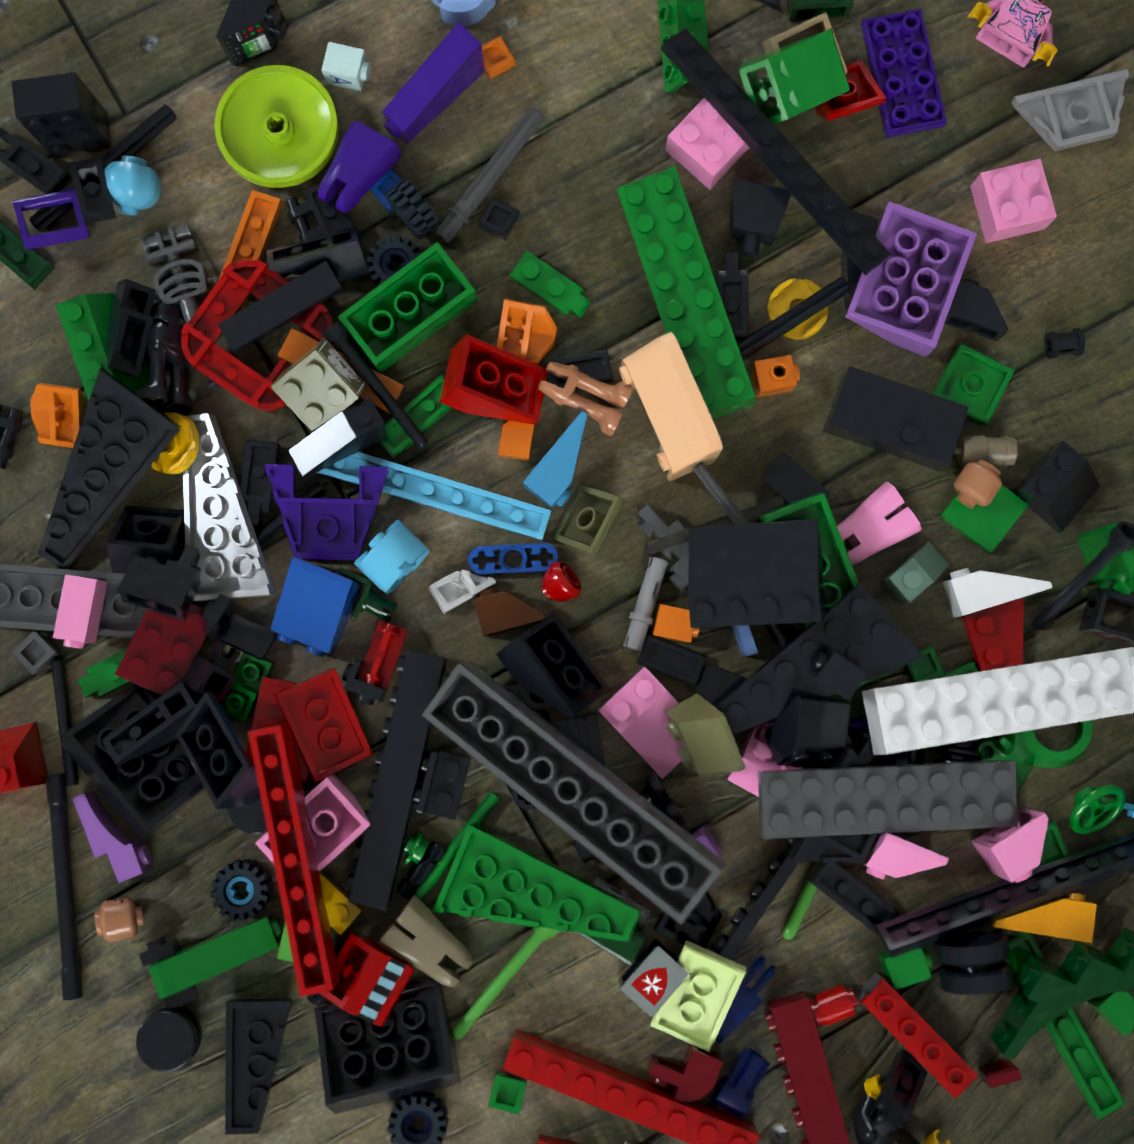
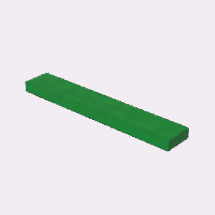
(1073, 1043)

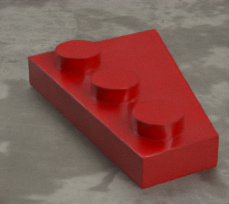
(996, 635)

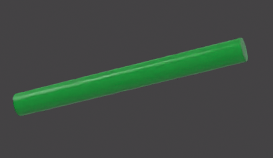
(451, 851)

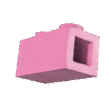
(79, 611)

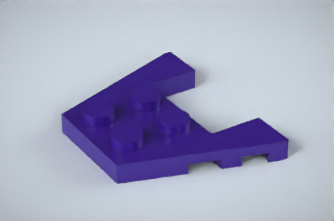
(327, 525)

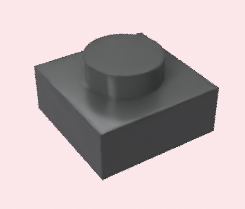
(35, 652)

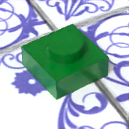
(507, 1093)

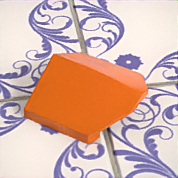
(526, 330)
(57, 414)

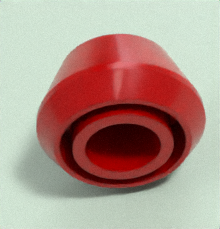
(561, 583)

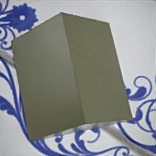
(588, 520)

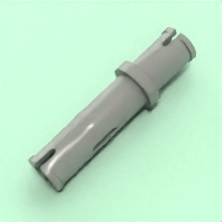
(645, 604)

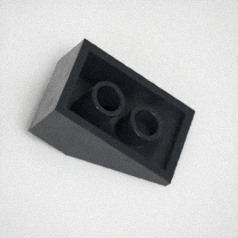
(553, 667)

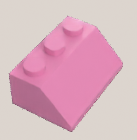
(333, 820)

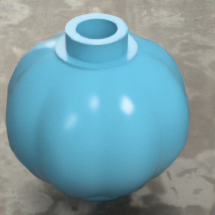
(132, 184)

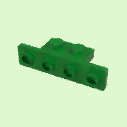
(673, 18)

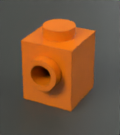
(774, 376)

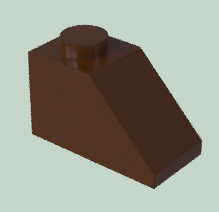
(503, 612)

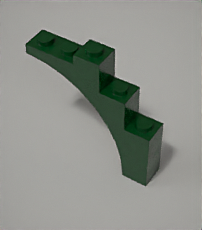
(1053, 989)

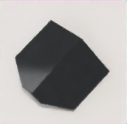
(697, 926)

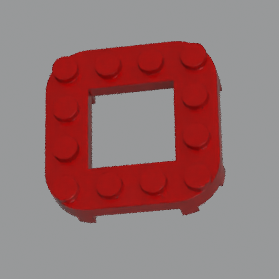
(226, 300)

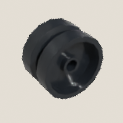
(975, 963)

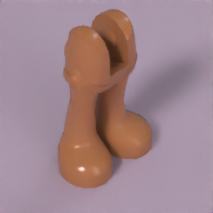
(614, 394)

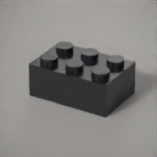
(61, 114)

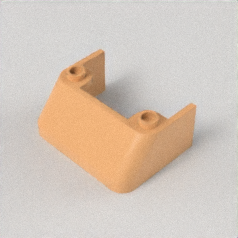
(672, 405)

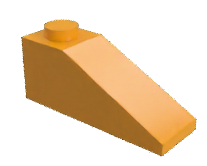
(1062, 917)

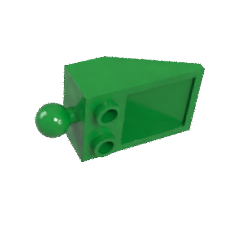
(796, 76)

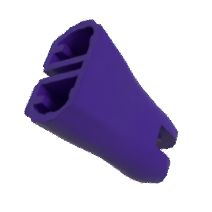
(358, 166)

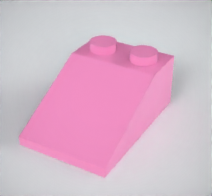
(641, 719)

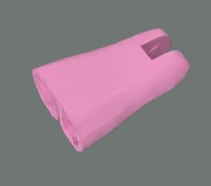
(878, 524)

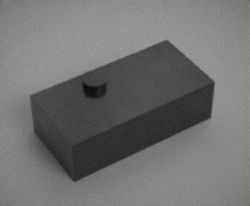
(896, 419)

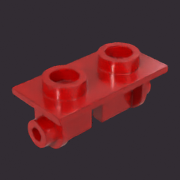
(383, 655)

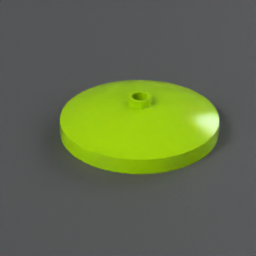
(270, 102)

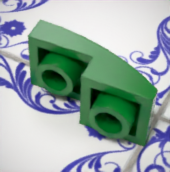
(245, 690)

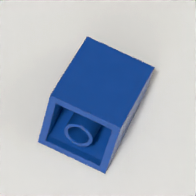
(314, 607)

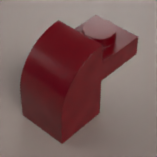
(692, 1078)

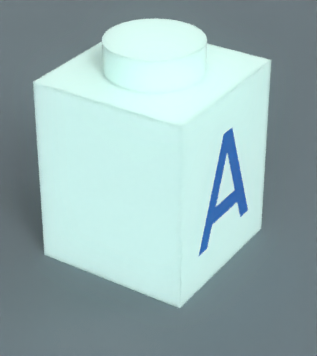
(345, 66)

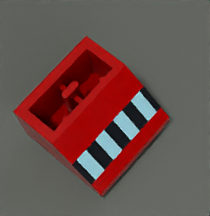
(368, 980)

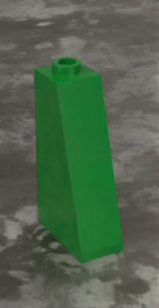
(215, 955)

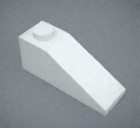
(985, 589)

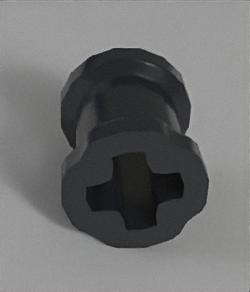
(1064, 343)

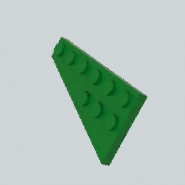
(520, 888)

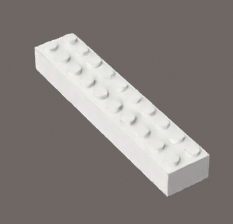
(1000, 701)

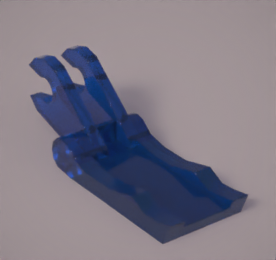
(746, 998)

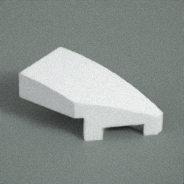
(458, 589)

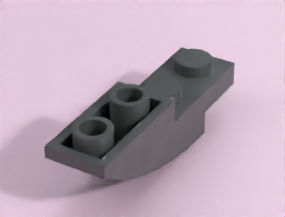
(652, 525)

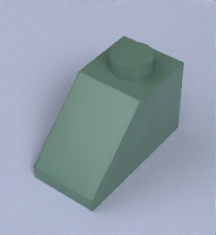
(915, 574)

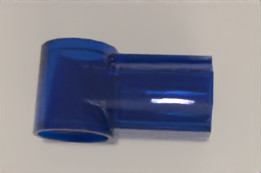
(736, 1090)

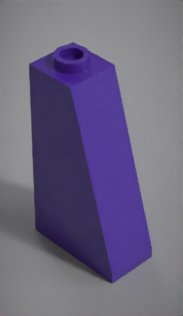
(435, 84)

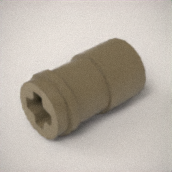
(993, 450)

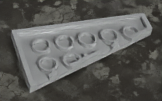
(220, 522)

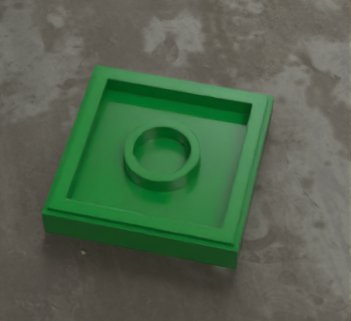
(974, 382)
(985, 524)

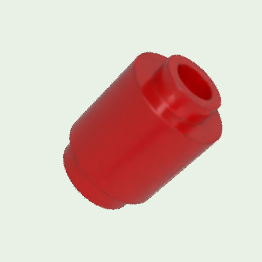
(833, 1005)

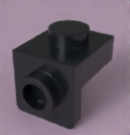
(365, 692)

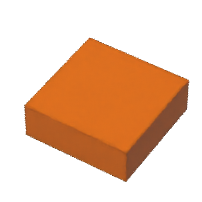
(497, 57)

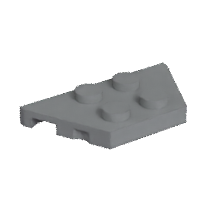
(1075, 111)

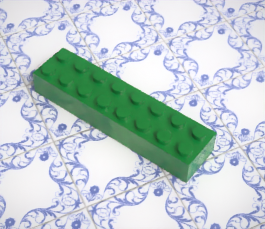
(686, 289)

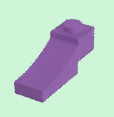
(104, 837)

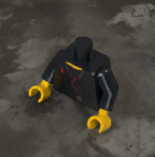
(866, 1115)

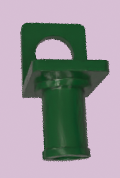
(368, 601)

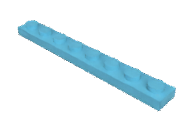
(448, 496)

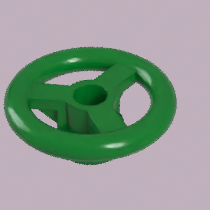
(1093, 805)

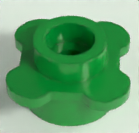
(414, 848)

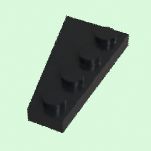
(252, 1052)

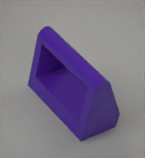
(54, 237)

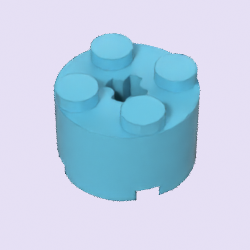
(392, 557)

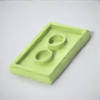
(703, 998)

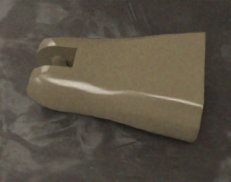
(425, 943)

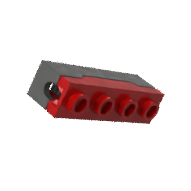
(916, 1035)

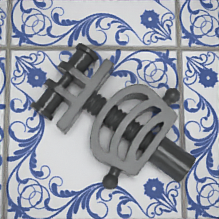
(178, 289)

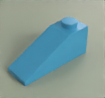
(556, 470)

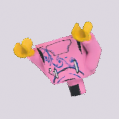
(1016, 29)

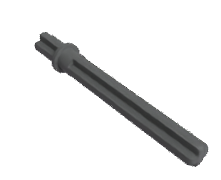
(489, 175)

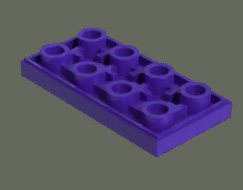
(904, 72)

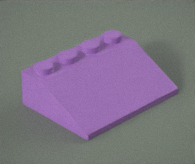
(916, 285)

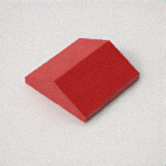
(862, 95)

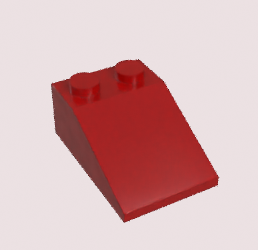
(492, 382)

